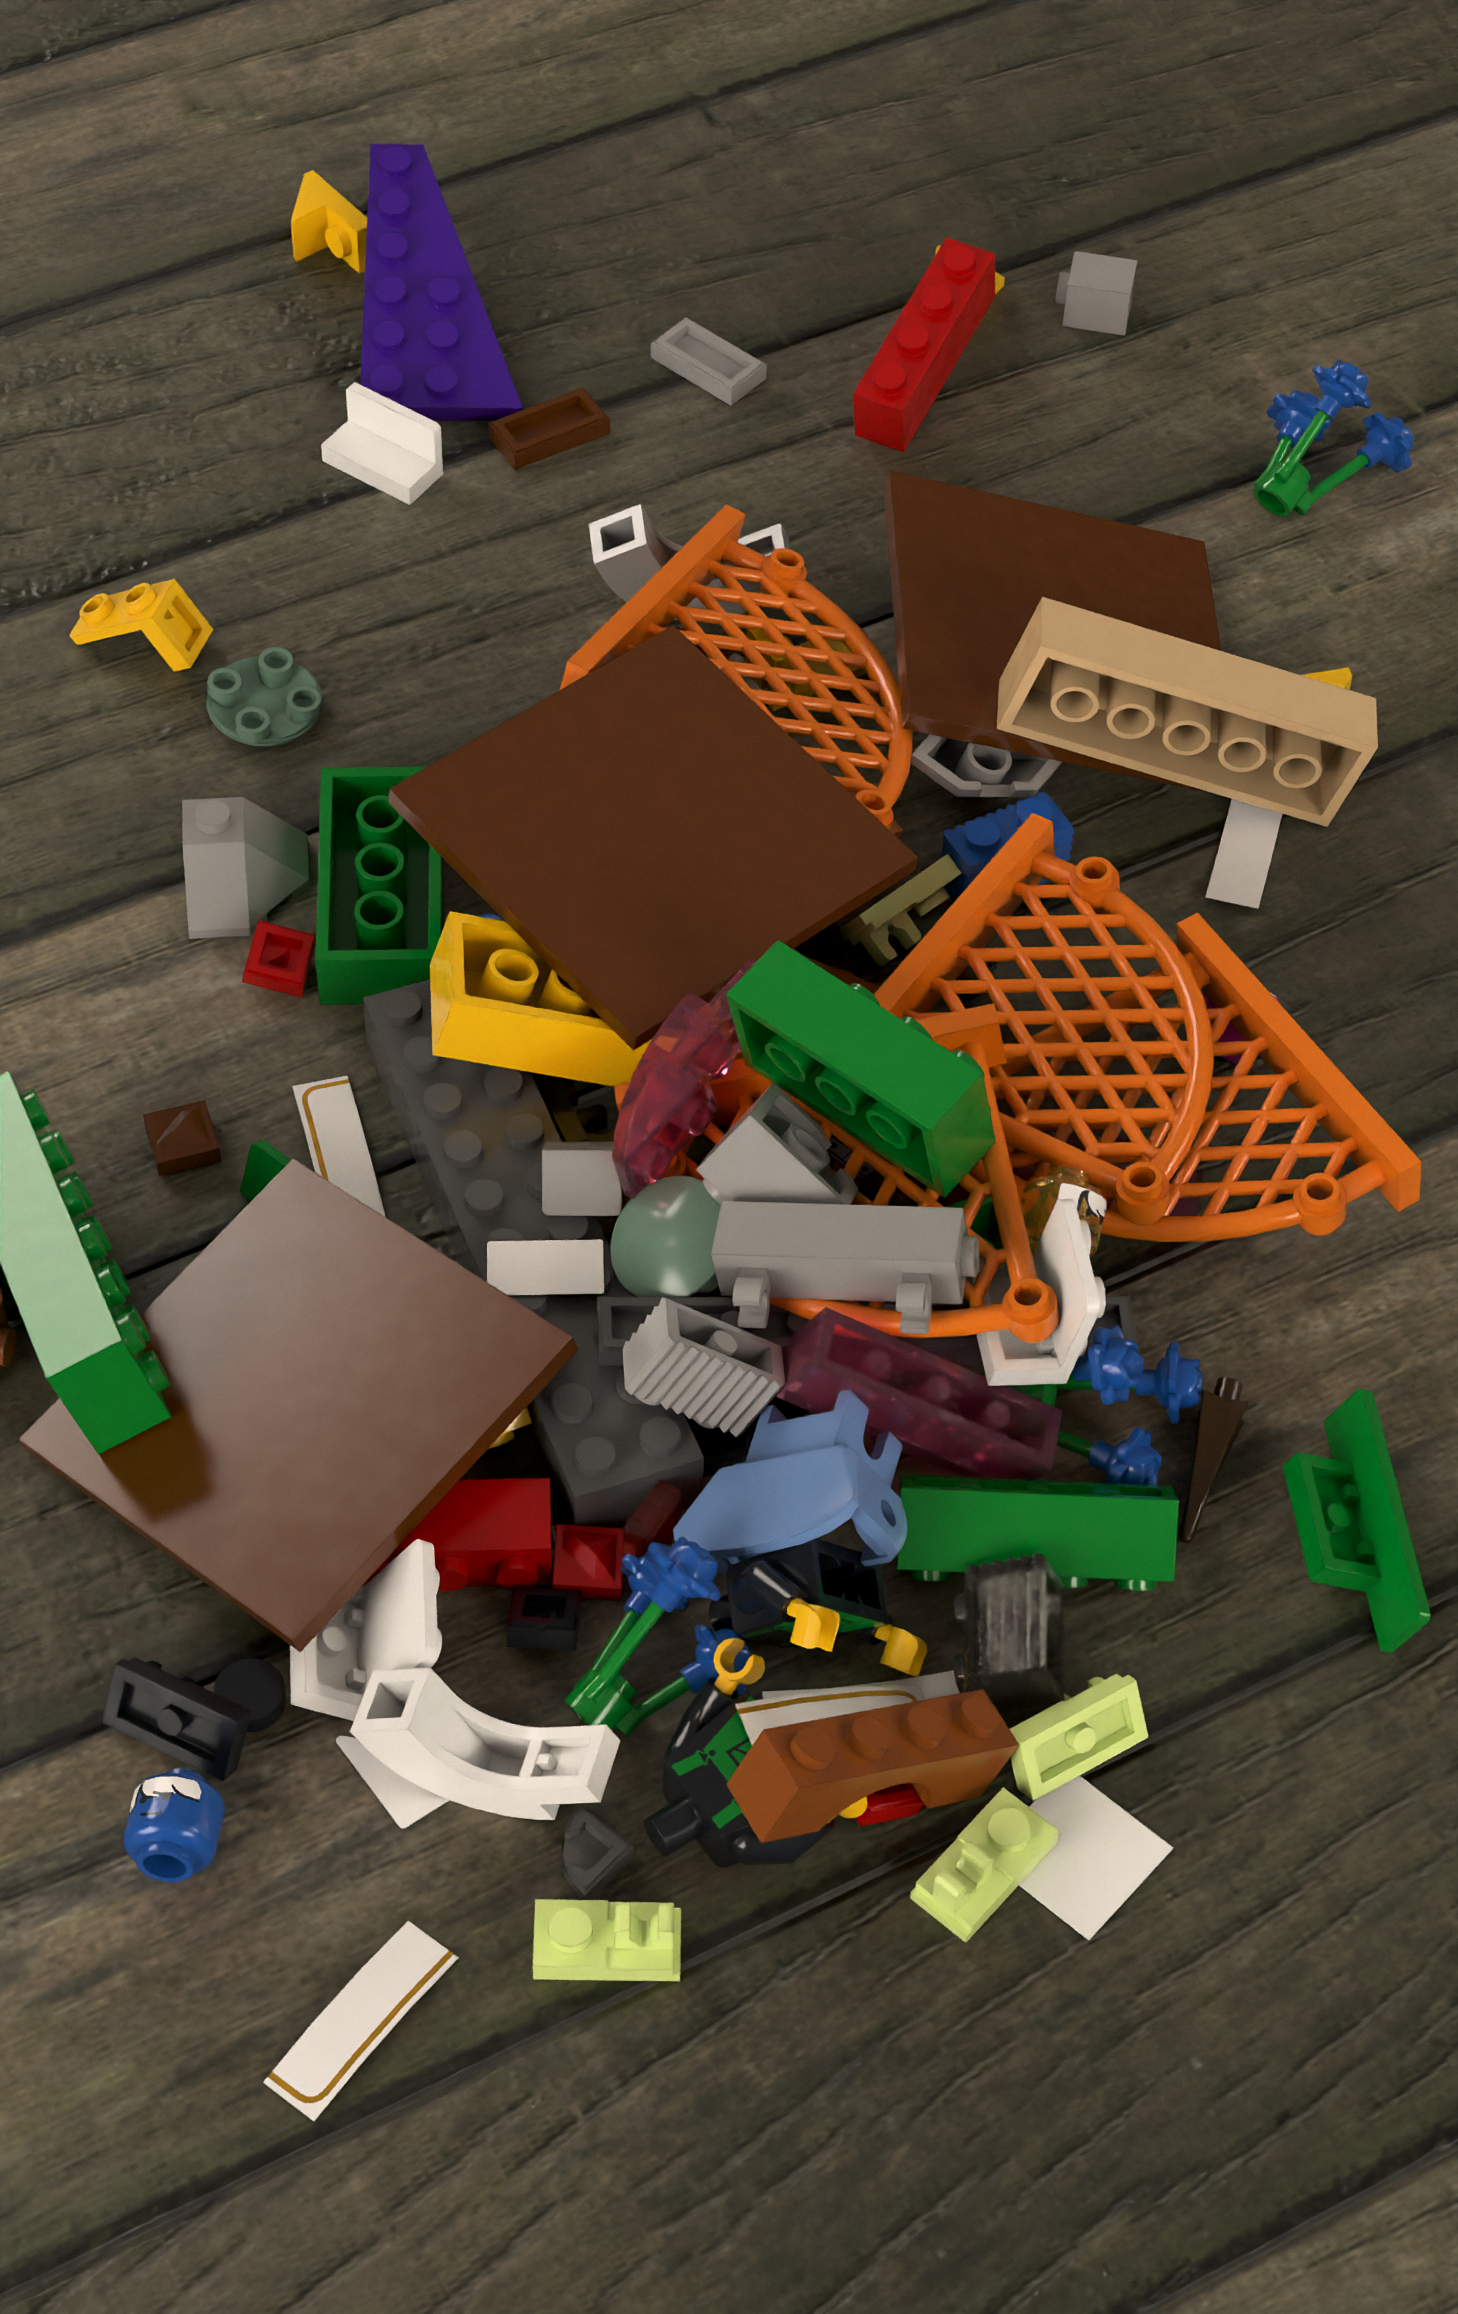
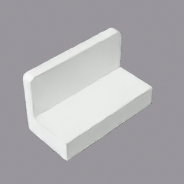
(386, 445)

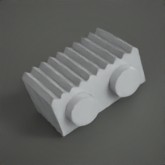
(702, 1367)

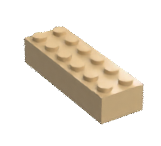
(1186, 712)

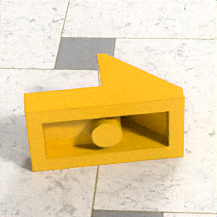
(327, 220)

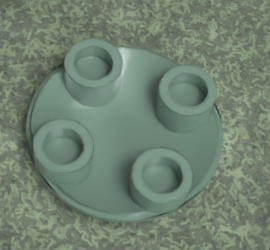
(264, 699)
(667, 1239)

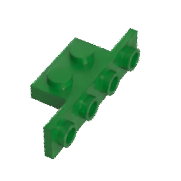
(1356, 1522)

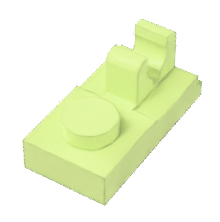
(890, 914)
(1077, 1734)
(984, 1864)
(606, 1940)

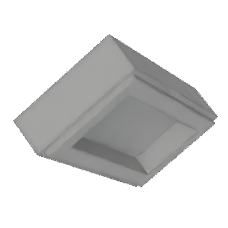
(708, 361)

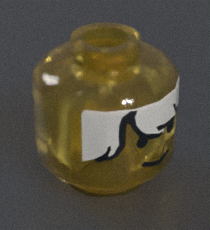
(1063, 1183)

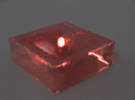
(653, 1520)

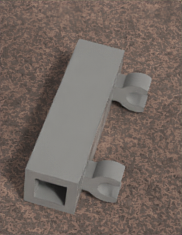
(843, 1255)

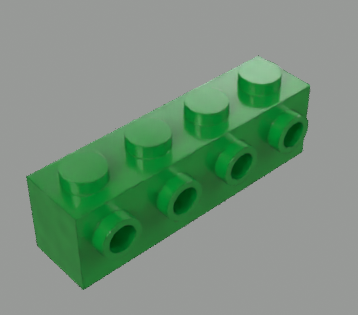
(1077, 1526)

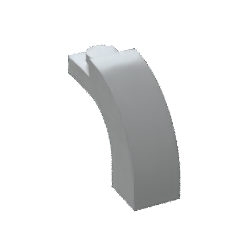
(632, 551)

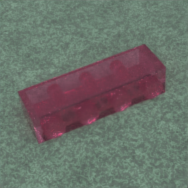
(922, 1399)

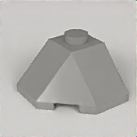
(981, 770)
(238, 865)
(775, 1157)

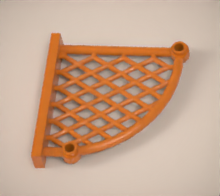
(782, 587)
(1095, 892)
(1298, 1065)
(1029, 1305)

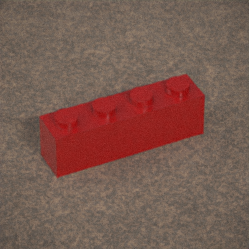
(924, 344)
(489, 1534)

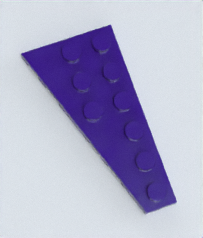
(422, 311)

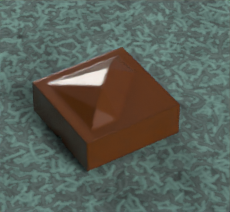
(182, 1138)

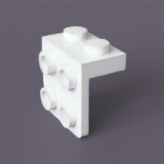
(1065, 1266)
(379, 1628)

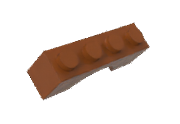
(817, 1768)

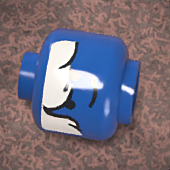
(174, 1825)

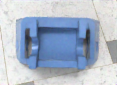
(799, 1485)

